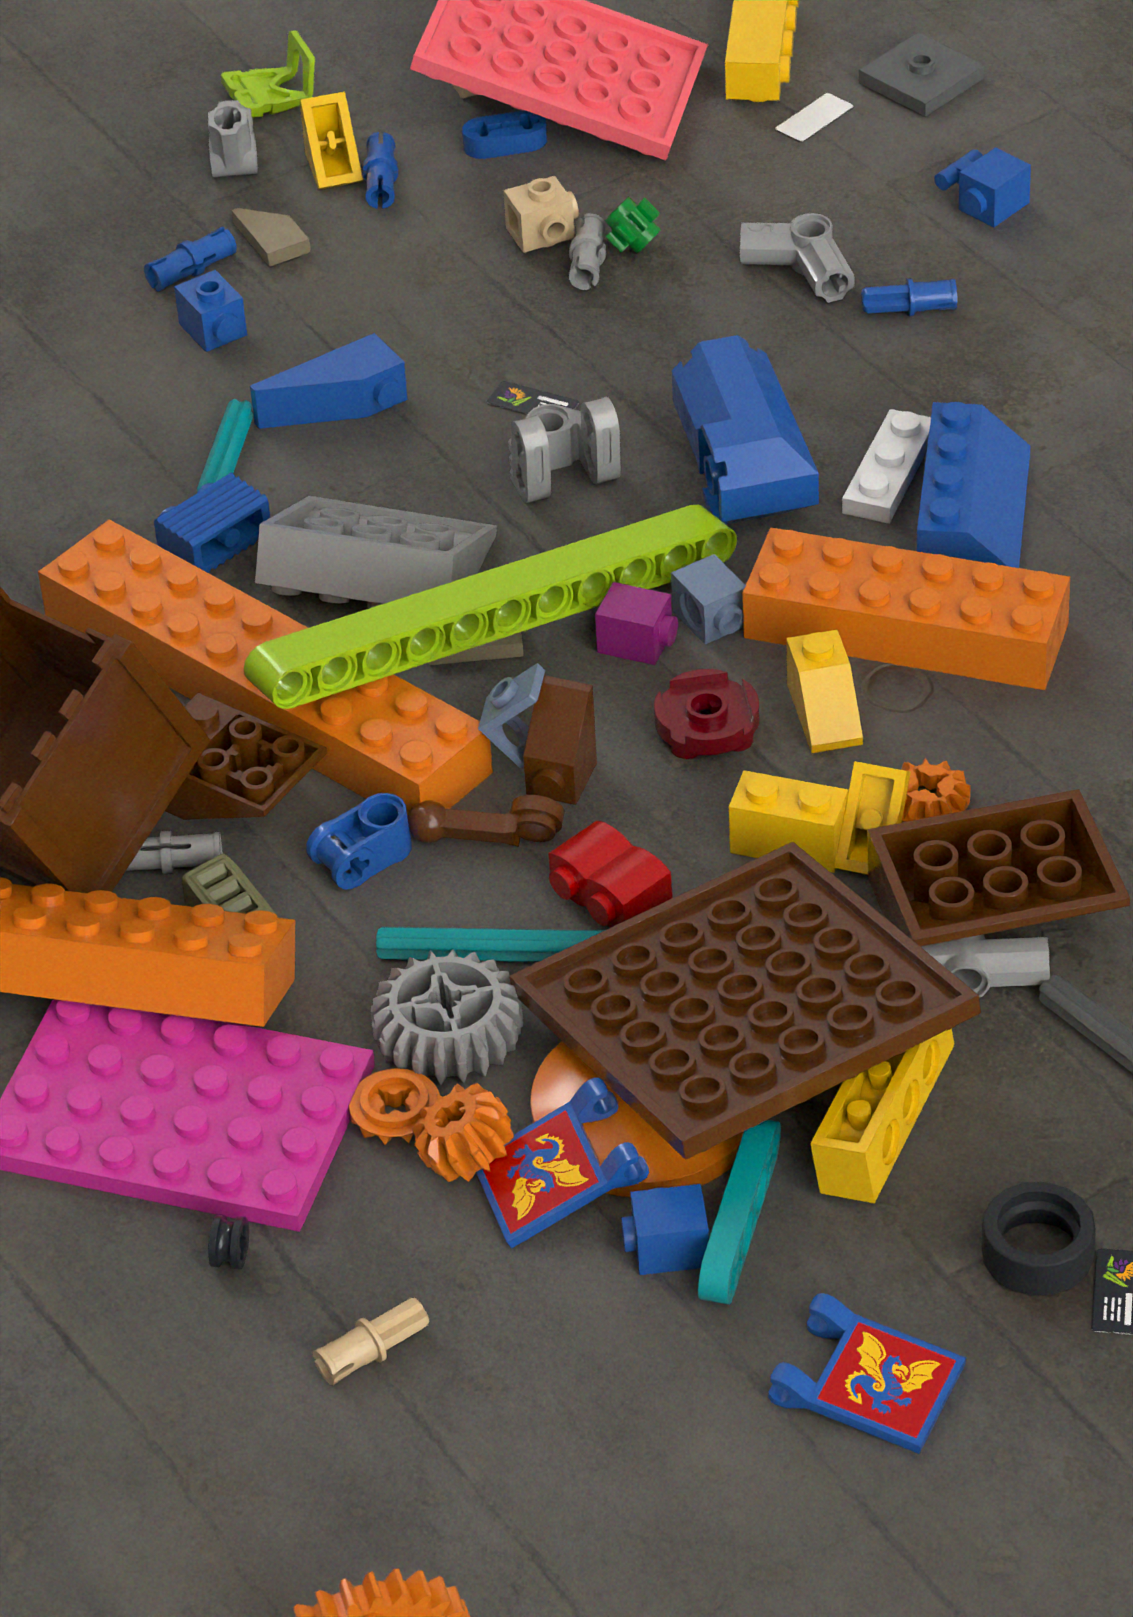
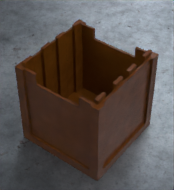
(84, 751)

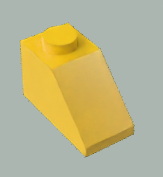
(823, 691)

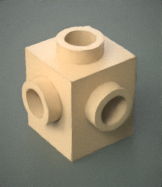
(540, 213)

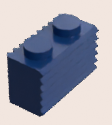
(213, 523)

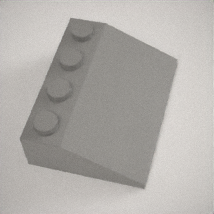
(365, 551)

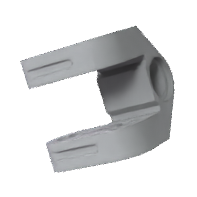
(558, 436)

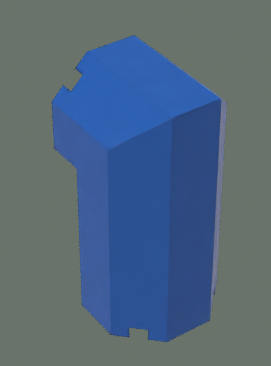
(743, 432)

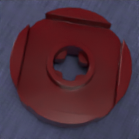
(694, 734)

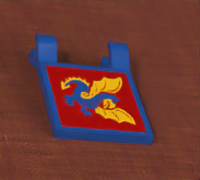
(554, 1166)
(873, 1379)

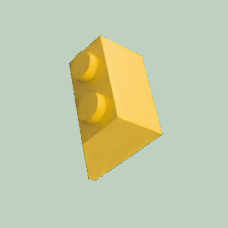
(780, 810)

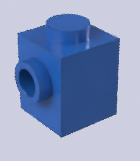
(210, 310)
(666, 1229)

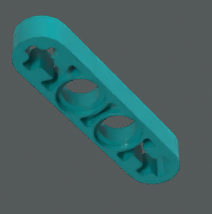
(739, 1212)

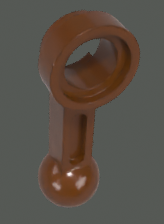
(530, 817)

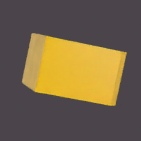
(330, 141)

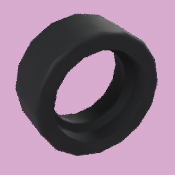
(1038, 1272)

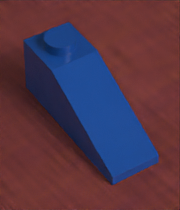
(332, 387)

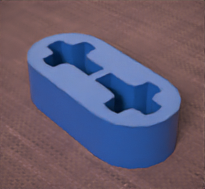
(504, 134)

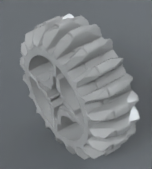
(446, 1016)

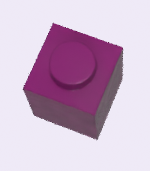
(635, 623)

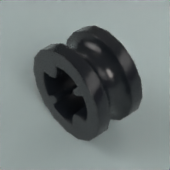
(228, 1241)

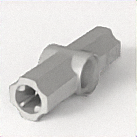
(994, 962)

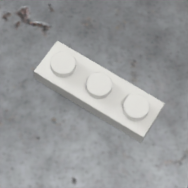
(888, 467)

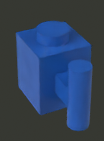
(989, 184)

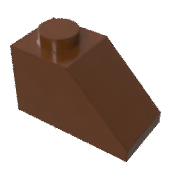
(561, 741)

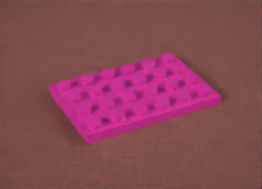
(180, 1110)

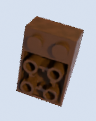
(244, 765)

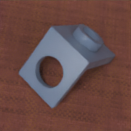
(504, 705)

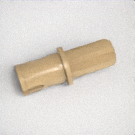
(369, 1340)

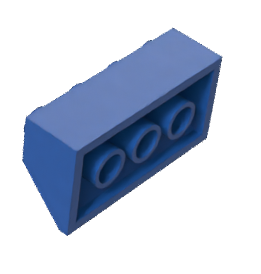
(973, 486)

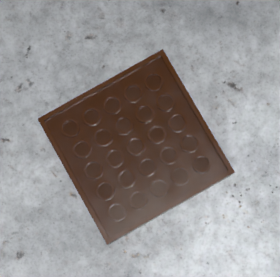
(743, 998)

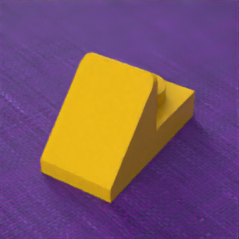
(873, 801)

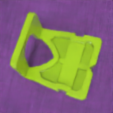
(260, 87)

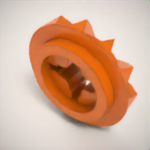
(951, 786)
(391, 1088)

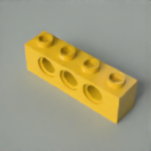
(873, 1120)

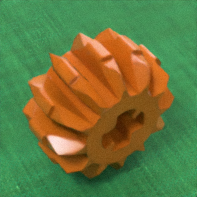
(463, 1132)

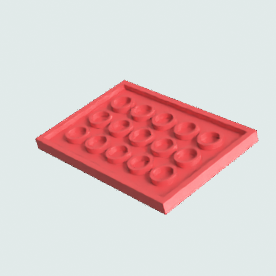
(567, 65)

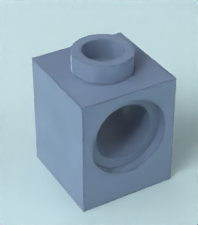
(708, 598)

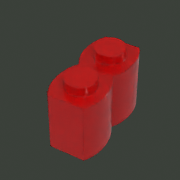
(608, 875)

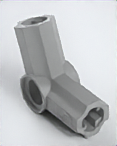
(232, 140)
(803, 245)

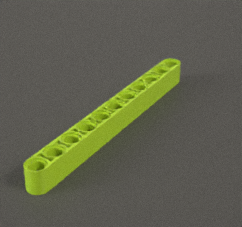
(482, 607)

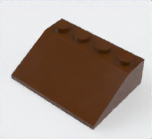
(993, 869)

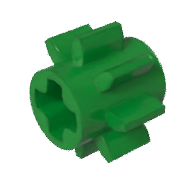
(632, 225)

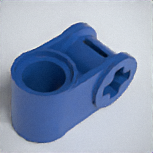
(365, 840)

